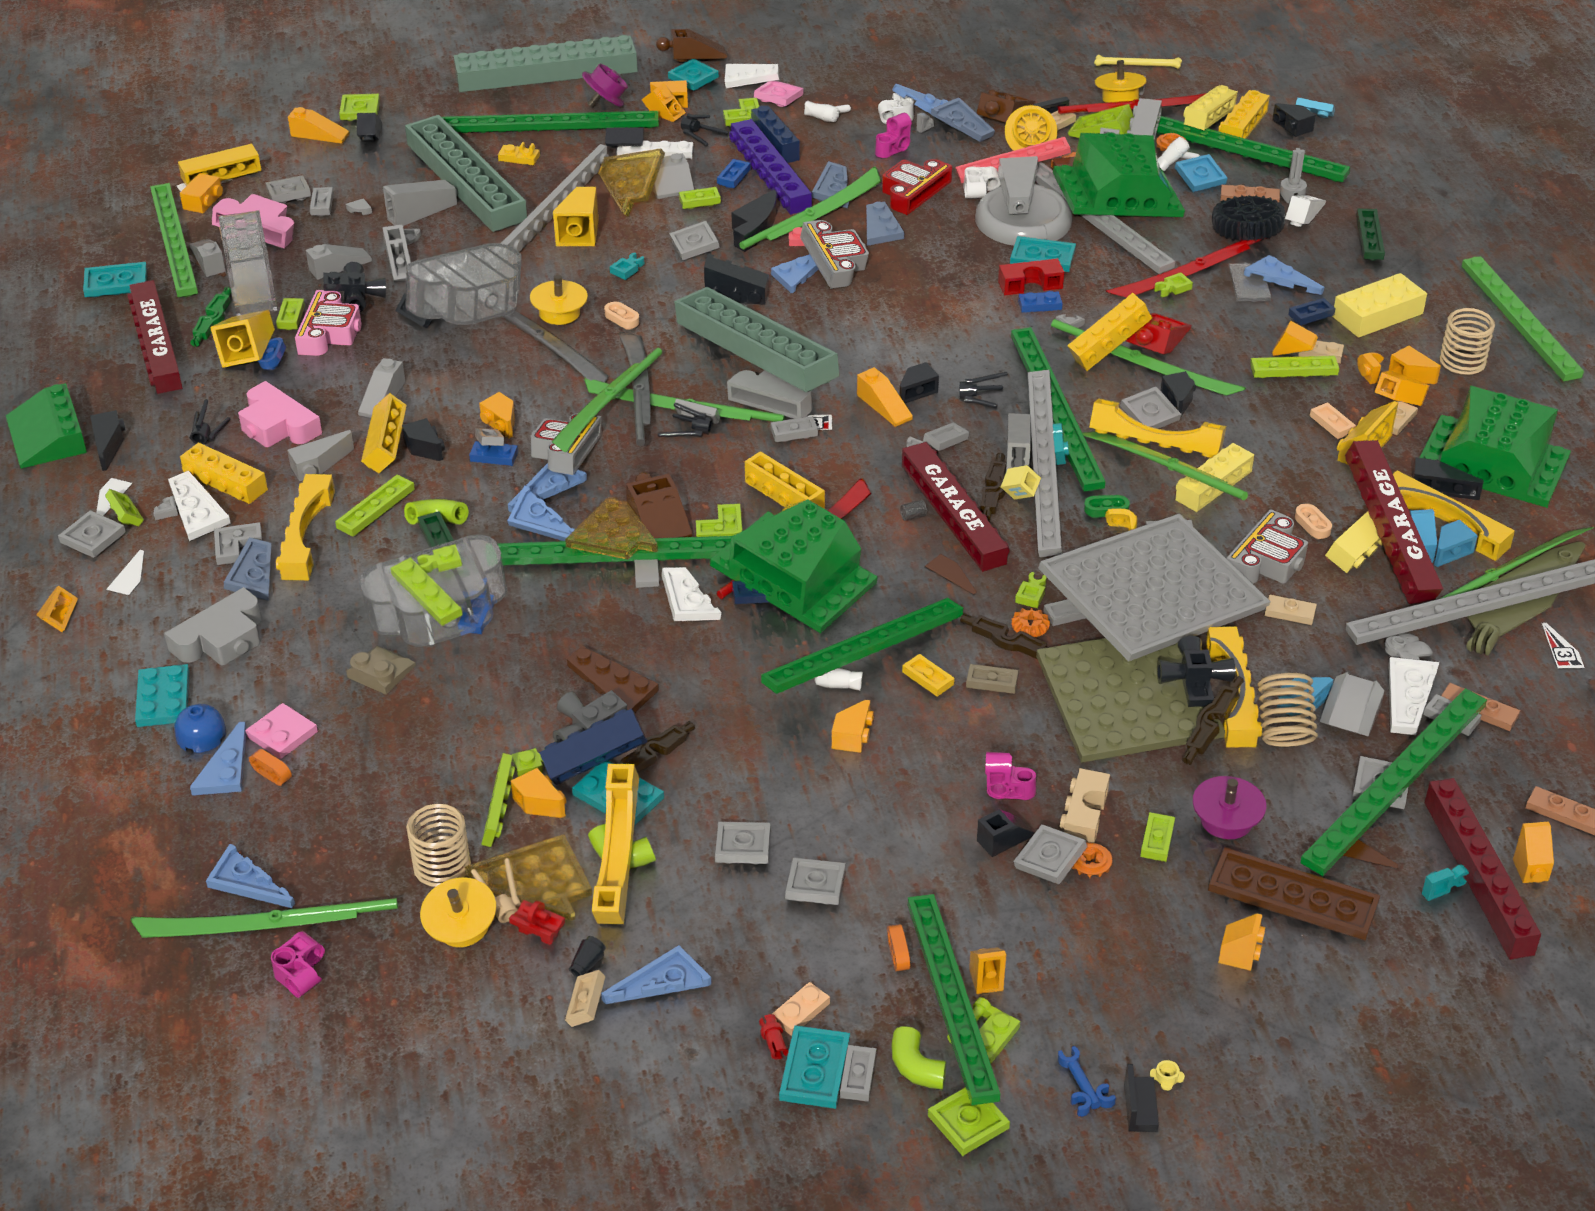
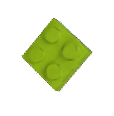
(358, 103)
(967, 1124)

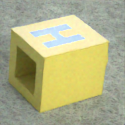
(1020, 482)

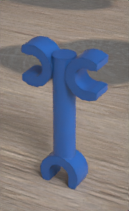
(1088, 1096)

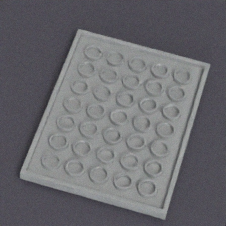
(1153, 586)

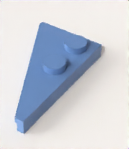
(794, 272)
(1282, 274)
(548, 483)
(534, 516)
(243, 878)
(666, 974)

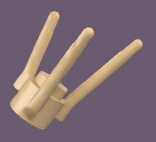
(504, 905)

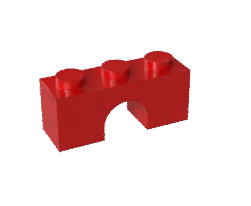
(1045, 273)

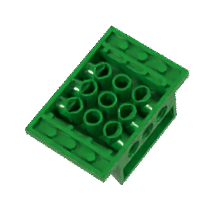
(1117, 178)
(1502, 444)
(800, 562)

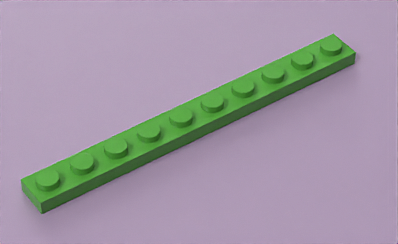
(173, 240)
(1523, 319)

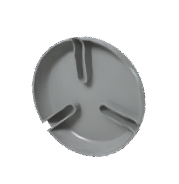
(1047, 216)

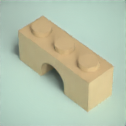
(1088, 792)

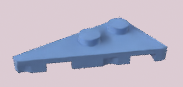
(923, 101)
(225, 768)

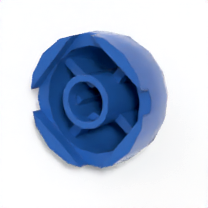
(199, 728)

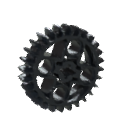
(1248, 218)

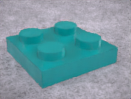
(694, 73)

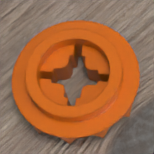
(1165, 140)
(1039, 626)
(1102, 863)

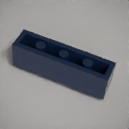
(777, 133)
(593, 746)

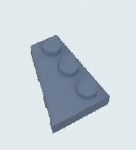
(963, 118)
(830, 182)
(881, 224)
(251, 569)

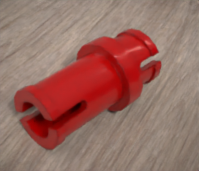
(772, 1033)

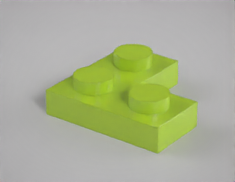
(741, 114)
(727, 524)

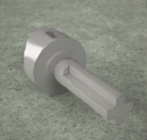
(1294, 183)

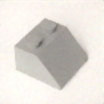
(673, 177)

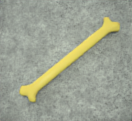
(1176, 63)

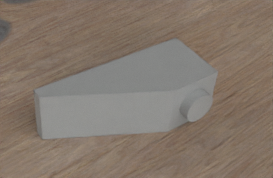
(396, 251)
(208, 256)
(333, 258)
(386, 379)
(320, 454)

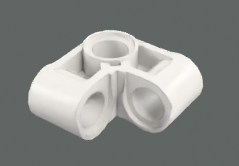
(896, 107)
(977, 181)

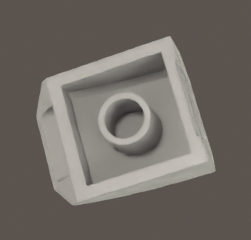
(1353, 704)

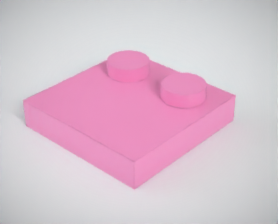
(778, 93)
(281, 731)

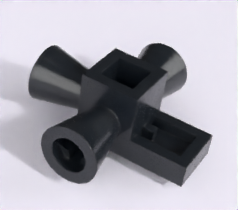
(354, 284)
(1196, 671)

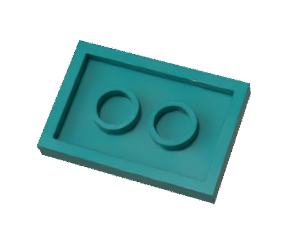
(1035, 249)
(113, 278)
(161, 694)
(593, 792)
(814, 1067)

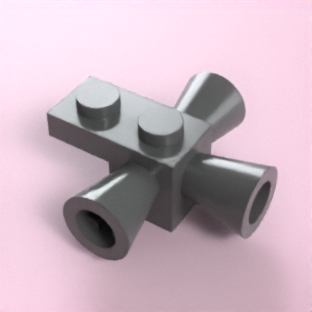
(584, 716)

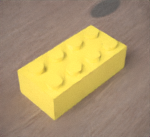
(1379, 305)

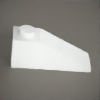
(1303, 209)

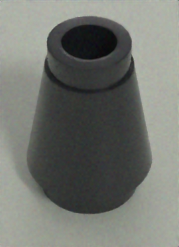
(587, 955)

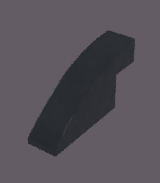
(753, 218)

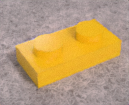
(928, 675)

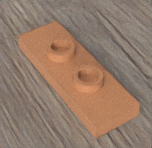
(1230, 191)
(1494, 711)
(1562, 809)

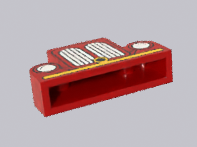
(914, 184)

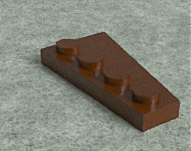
(609, 675)

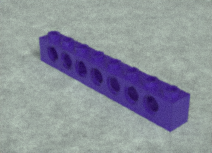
(770, 166)

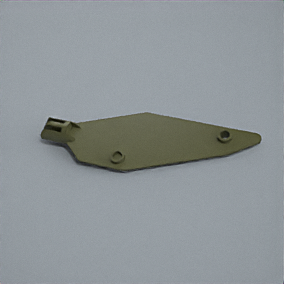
(1496, 622)

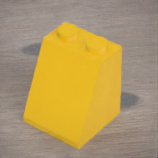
(577, 218)
(243, 337)

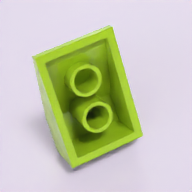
(1113, 118)

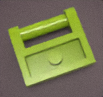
(996, 1030)

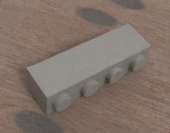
(1146, 117)

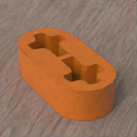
(270, 767)
(898, 947)

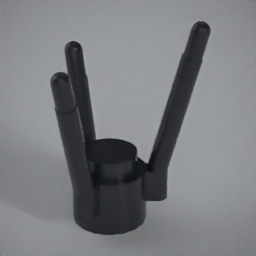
(690, 124)
(969, 388)
(700, 422)
(201, 430)

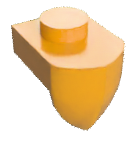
(1370, 366)

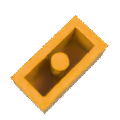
(201, 193)

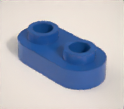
(273, 354)

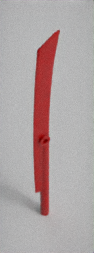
(1104, 106)
(1187, 269)
(841, 508)

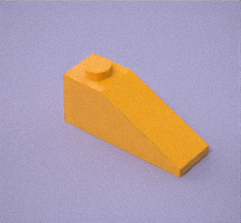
(312, 125)
(882, 397)

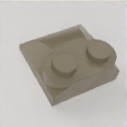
(379, 669)

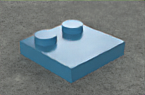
(1201, 172)

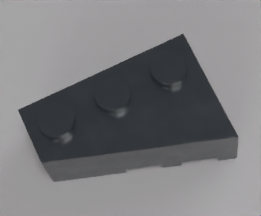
(735, 282)

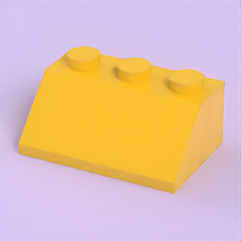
(1375, 426)

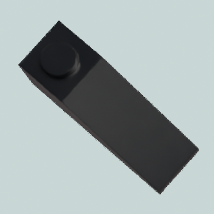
(107, 435)
(1447, 479)

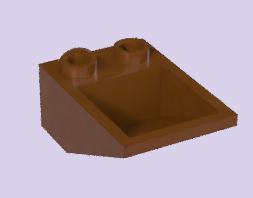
(690, 45)
(1000, 104)
(658, 505)

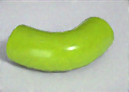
(450, 510)
(641, 849)
(912, 1063)

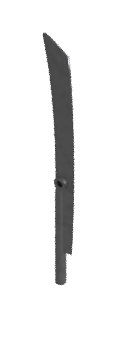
(575, 359)
(641, 392)

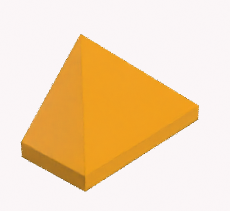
(58, 608)

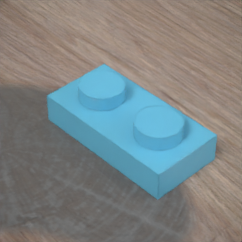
(1322, 109)

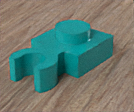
(627, 267)
(1061, 447)
(1440, 882)

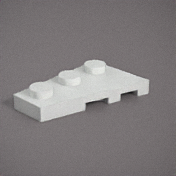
(748, 74)
(685, 597)

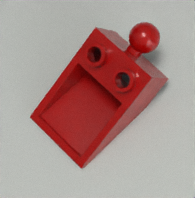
(1160, 334)

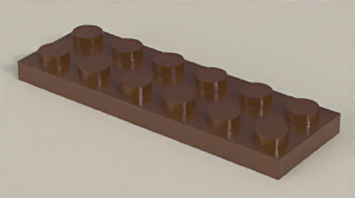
(1294, 893)

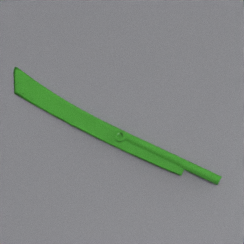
(852, 191)
(1137, 357)
(596, 387)
(578, 423)
(1170, 463)
(1494, 573)
(275, 919)

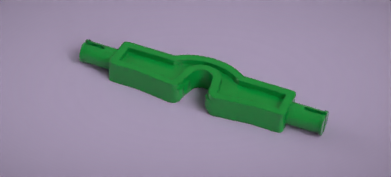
(215, 315)

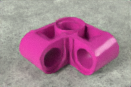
(895, 138)
(1007, 780)
(294, 961)

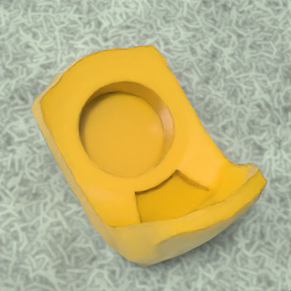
(1121, 518)

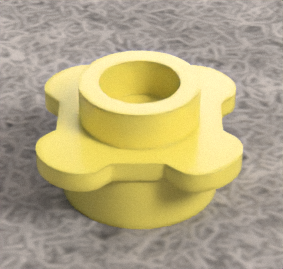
(1170, 1069)

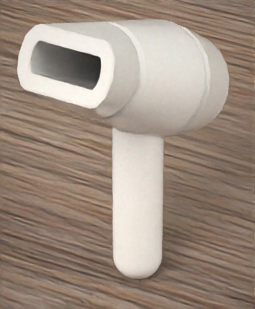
(825, 111)
(1174, 151)
(840, 679)

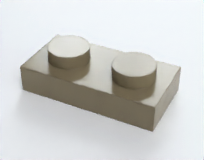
(992, 678)

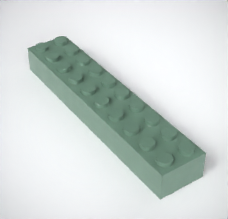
(543, 63)
(459, 164)
(757, 339)

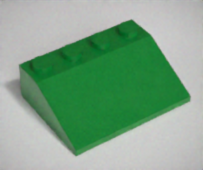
(46, 428)

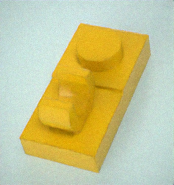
(519, 155)

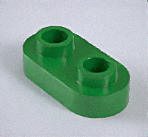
(1098, 505)

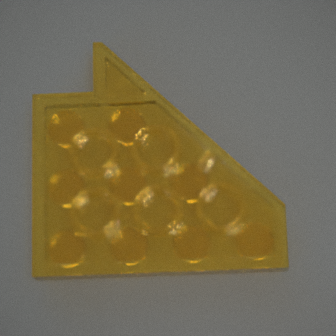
(631, 176)
(612, 531)
(541, 873)

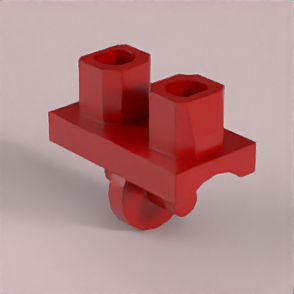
(537, 920)

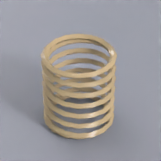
(1477, 351)
(1267, 690)
(418, 852)

